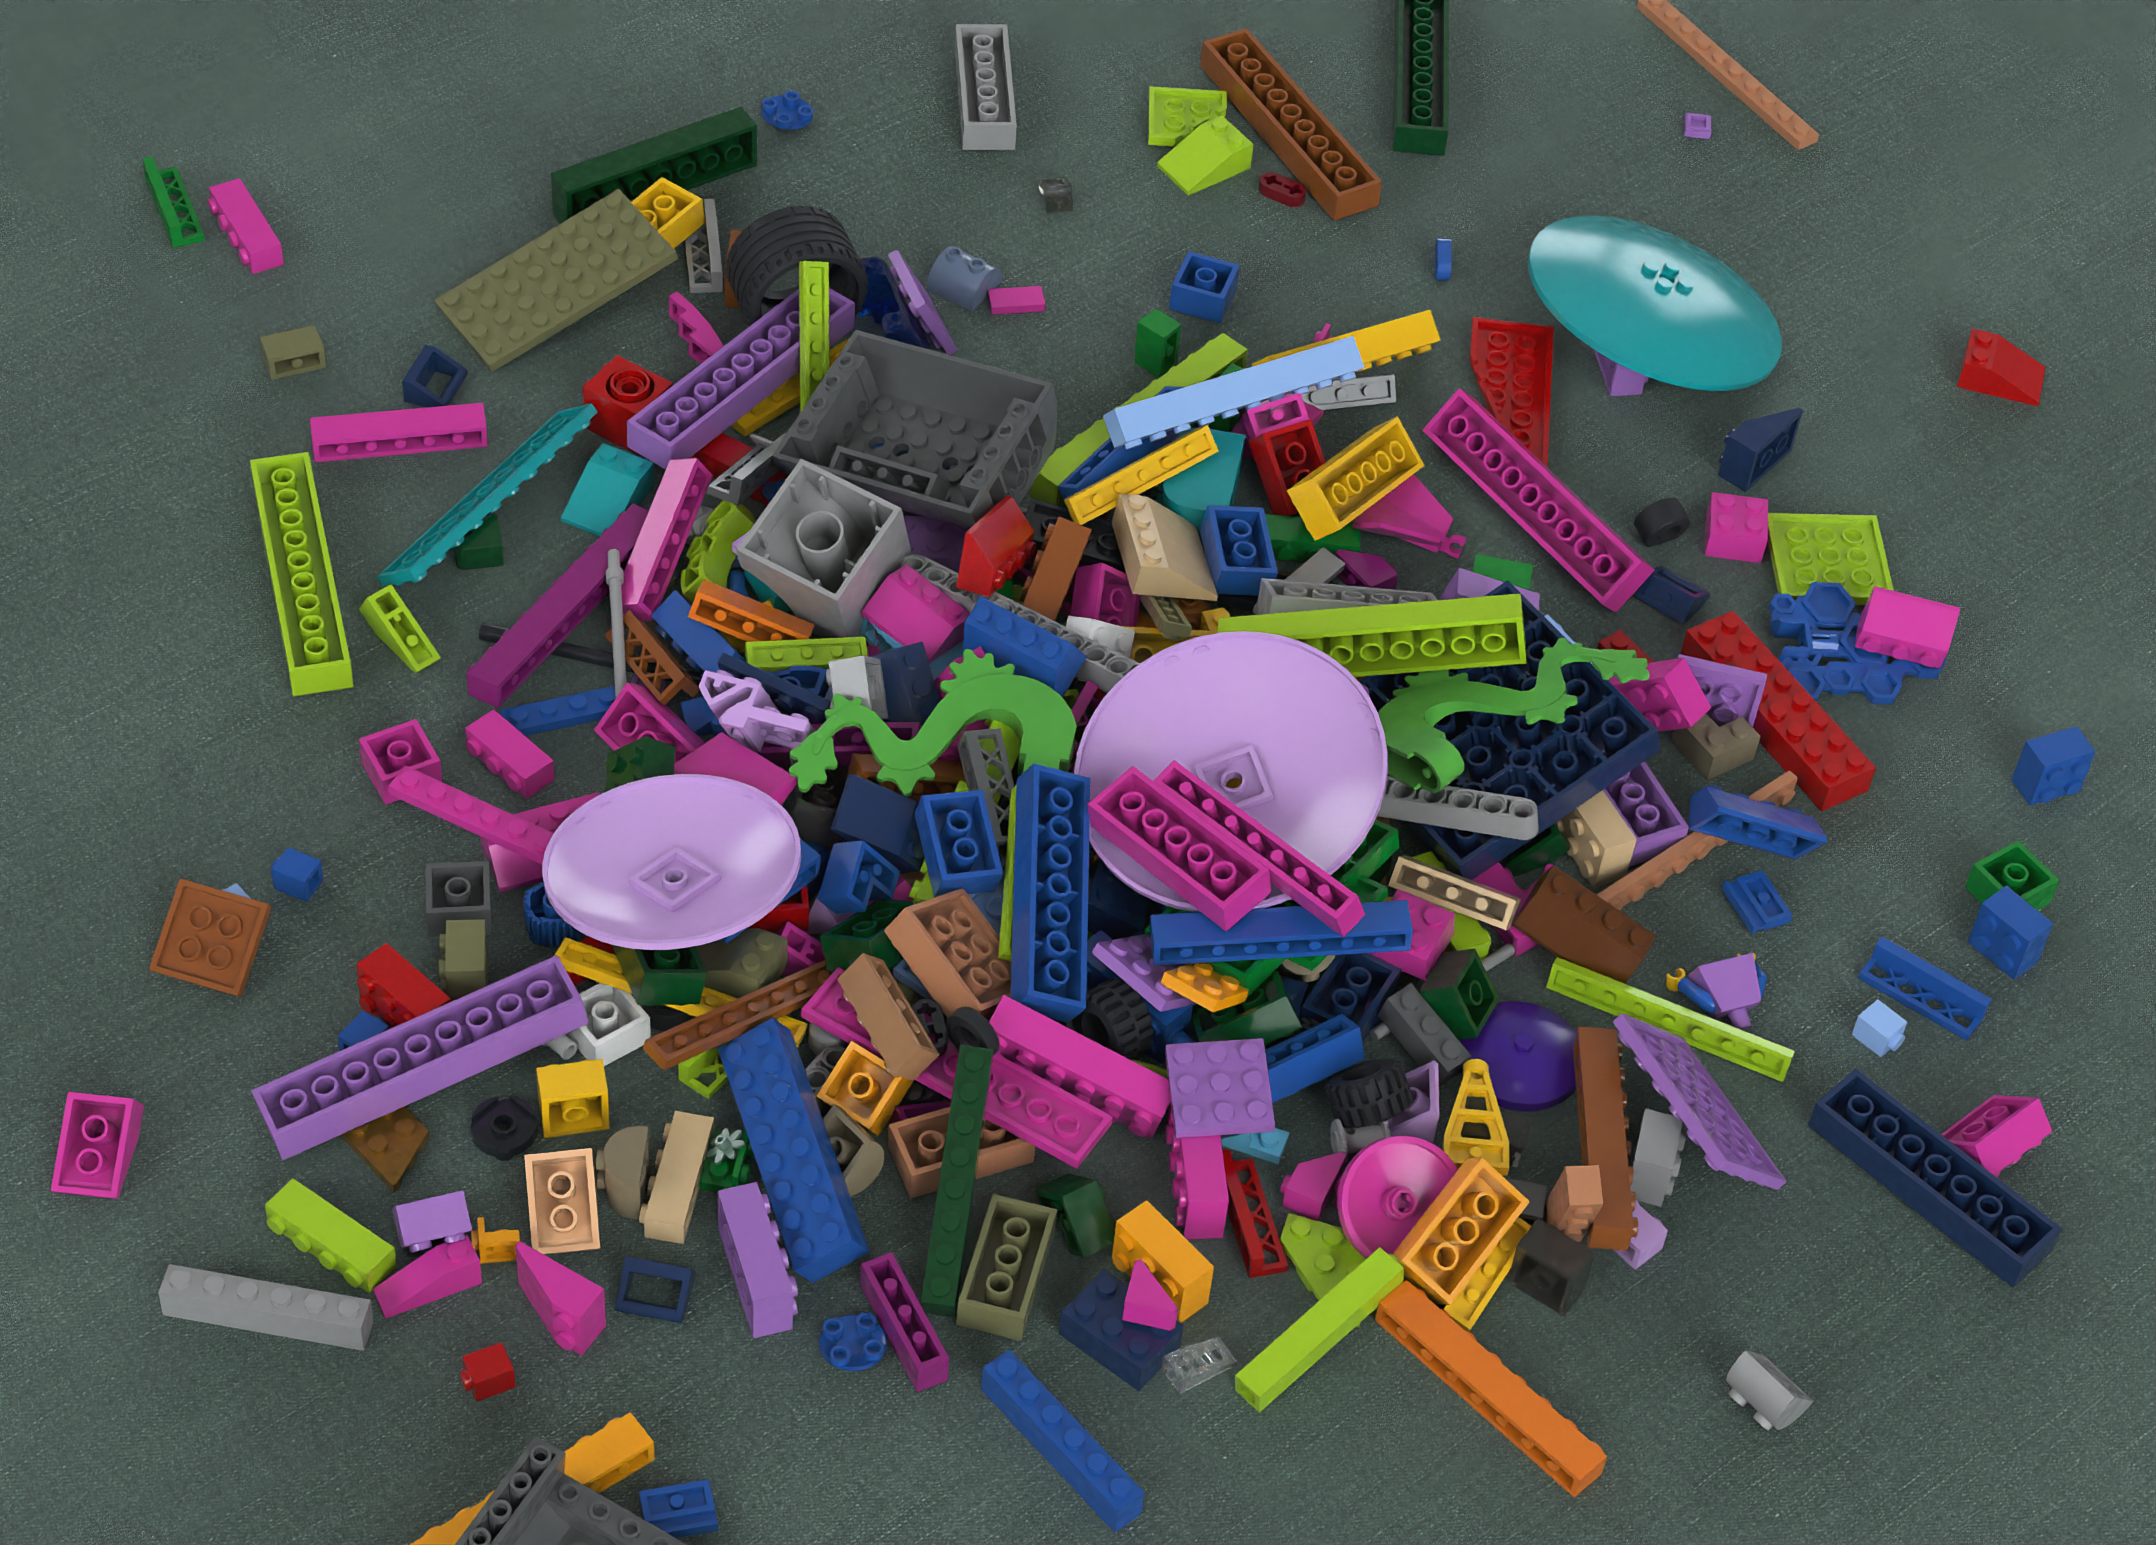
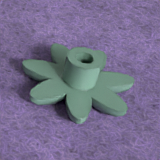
(724, 1145)

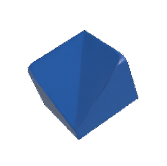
(697, 715)

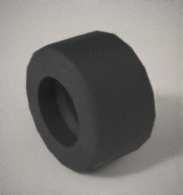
(1662, 521)

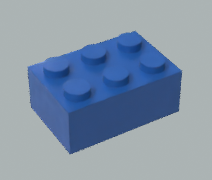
(1237, 548)
(958, 842)

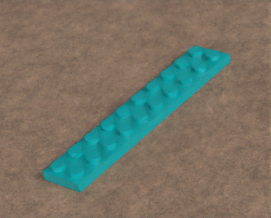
(486, 496)

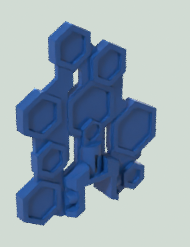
(1866, 672)

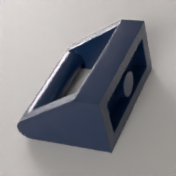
(427, 363)
(1672, 594)
(657, 1270)

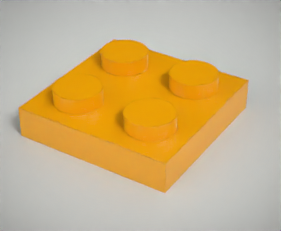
(1205, 986)

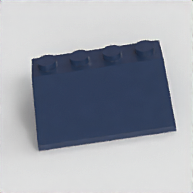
(908, 684)

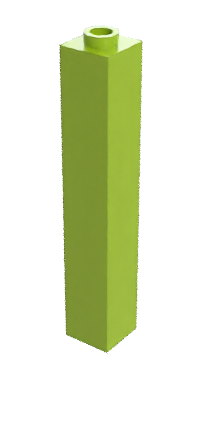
(1319, 1329)

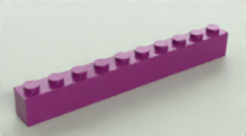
(553, 614)

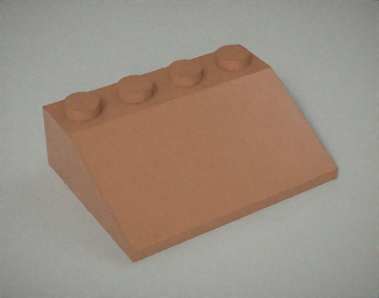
(953, 952)

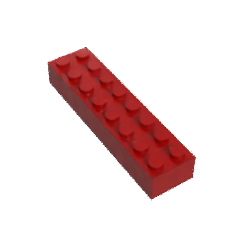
(1788, 718)

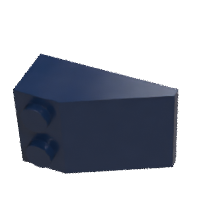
(1758, 447)
(882, 821)

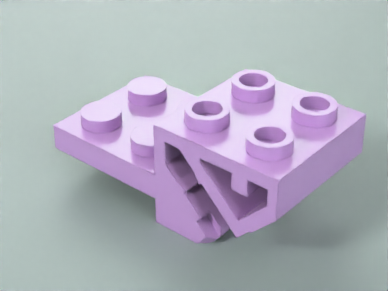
(749, 712)

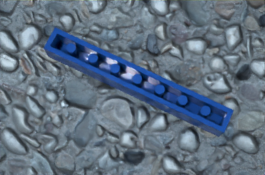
(1277, 934)

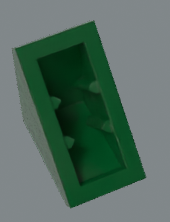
(481, 547)

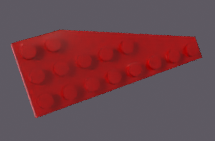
(1515, 377)

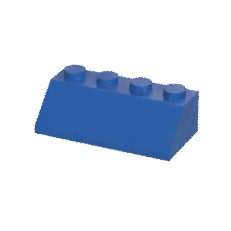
(1021, 643)
(1754, 823)

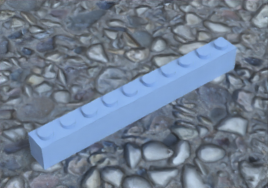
(1232, 392)

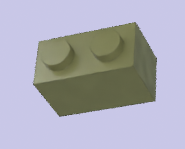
(292, 352)

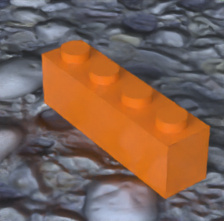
(745, 616)

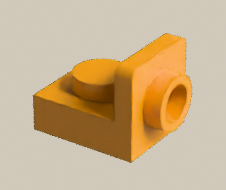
(496, 1245)

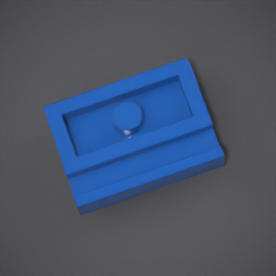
(1757, 902)
(680, 1508)

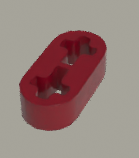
(1282, 189)

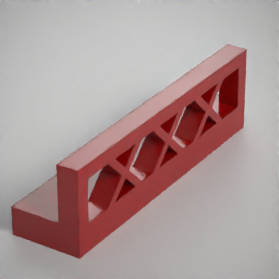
(1243, 1219)

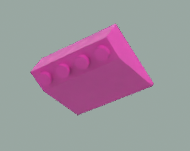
(732, 760)

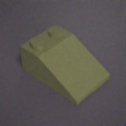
(745, 962)

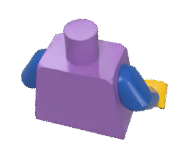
(1724, 988)

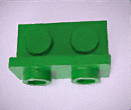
(729, 1172)

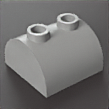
(1767, 1390)

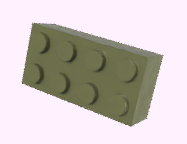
(1006, 1267)

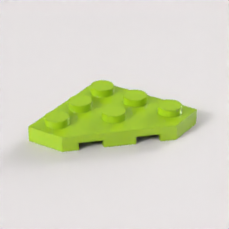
(1179, 111)
(1319, 1253)

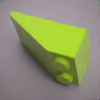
(1207, 156)

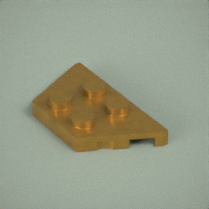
(389, 1144)

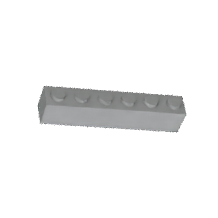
(266, 1307)

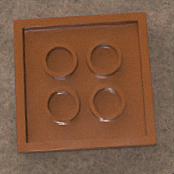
(210, 938)

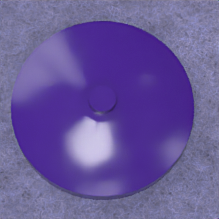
(1526, 1056)

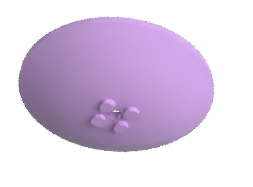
(712, 836)

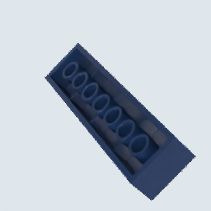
(1934, 1177)

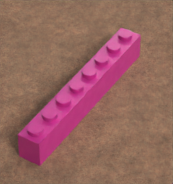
(1287, 867)

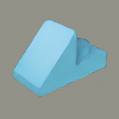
(1262, 1145)

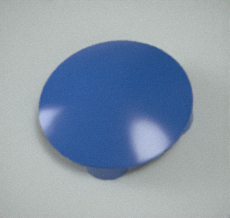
(787, 111)
(853, 1342)

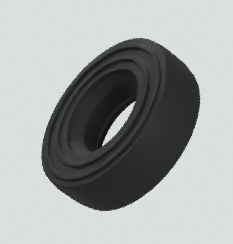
(966, 1020)

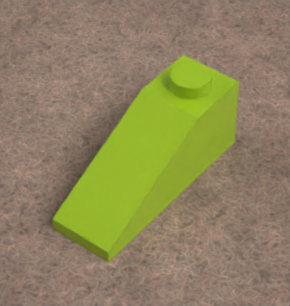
(398, 629)

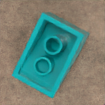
(607, 488)

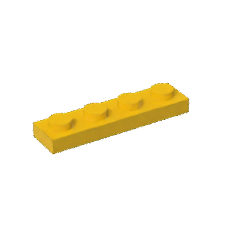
(1488, 1277)

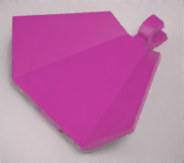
(1413, 516)

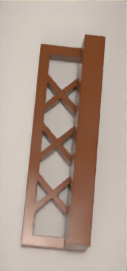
(659, 654)

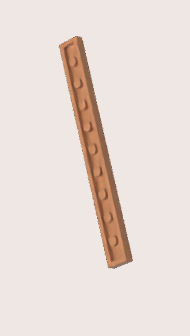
(1729, 73)
(1687, 850)

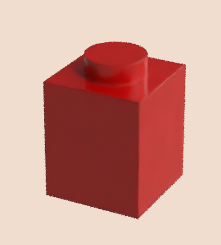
(487, 1372)

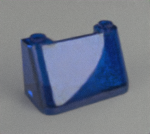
(889, 305)

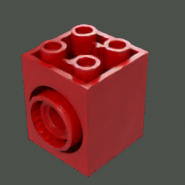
(619, 394)

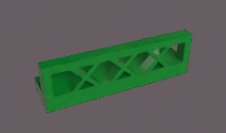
(167, 208)

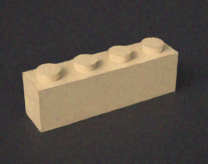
(1454, 892)
(678, 1177)

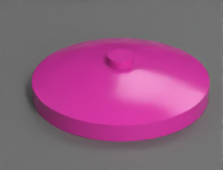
(1390, 1190)

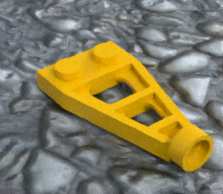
(1495, 1151)

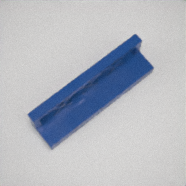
(1928, 984)

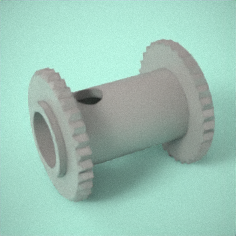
(1355, 1139)

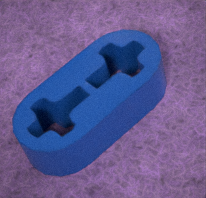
(1443, 259)

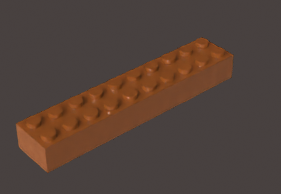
(1291, 124)

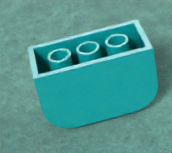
(1206, 482)

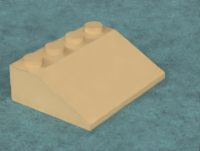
(1161, 551)

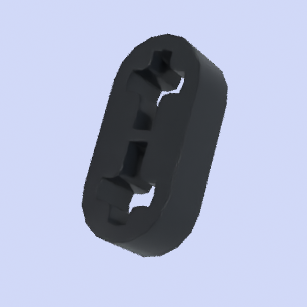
(936, 1026)

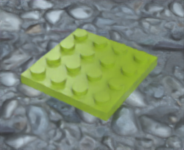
(1828, 551)

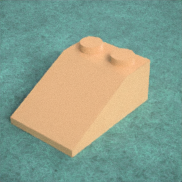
(562, 1201)

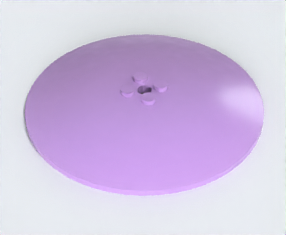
(1252, 712)

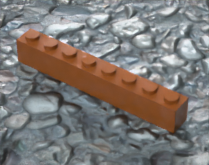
(1604, 1134)

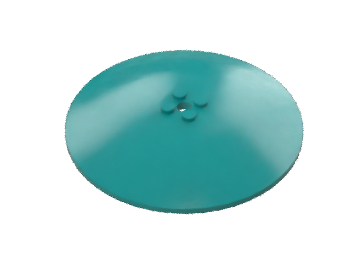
(1654, 303)

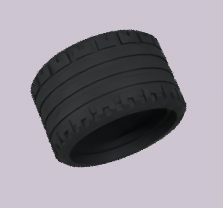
(778, 244)

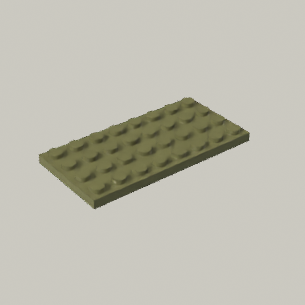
(555, 280)

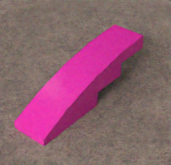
(693, 328)

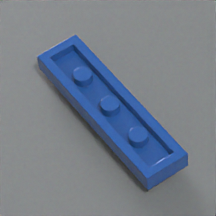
(560, 711)

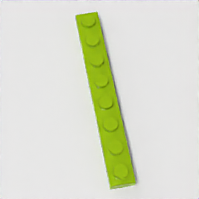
(1694, 1027)

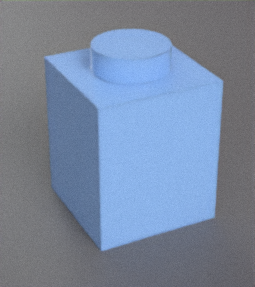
(1880, 1028)

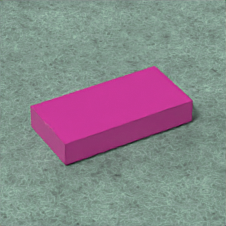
(1016, 300)

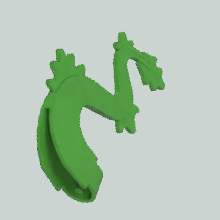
(978, 693)
(1422, 754)

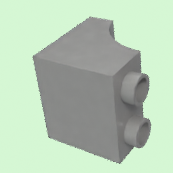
(825, 548)

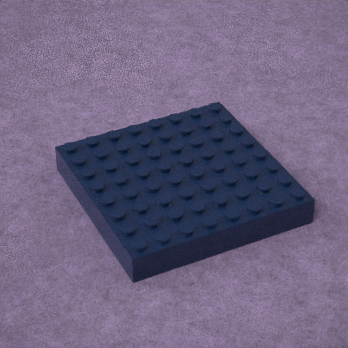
(1542, 761)

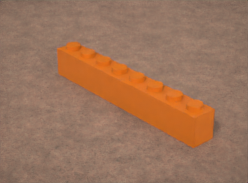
(1491, 1388)

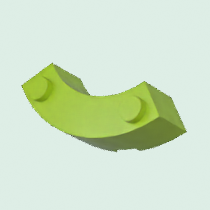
(712, 552)

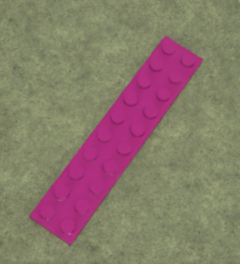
(1016, 1096)

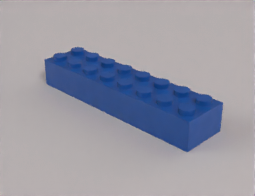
(1051, 892)
(793, 1151)

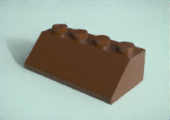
(1582, 927)

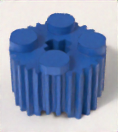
(543, 922)

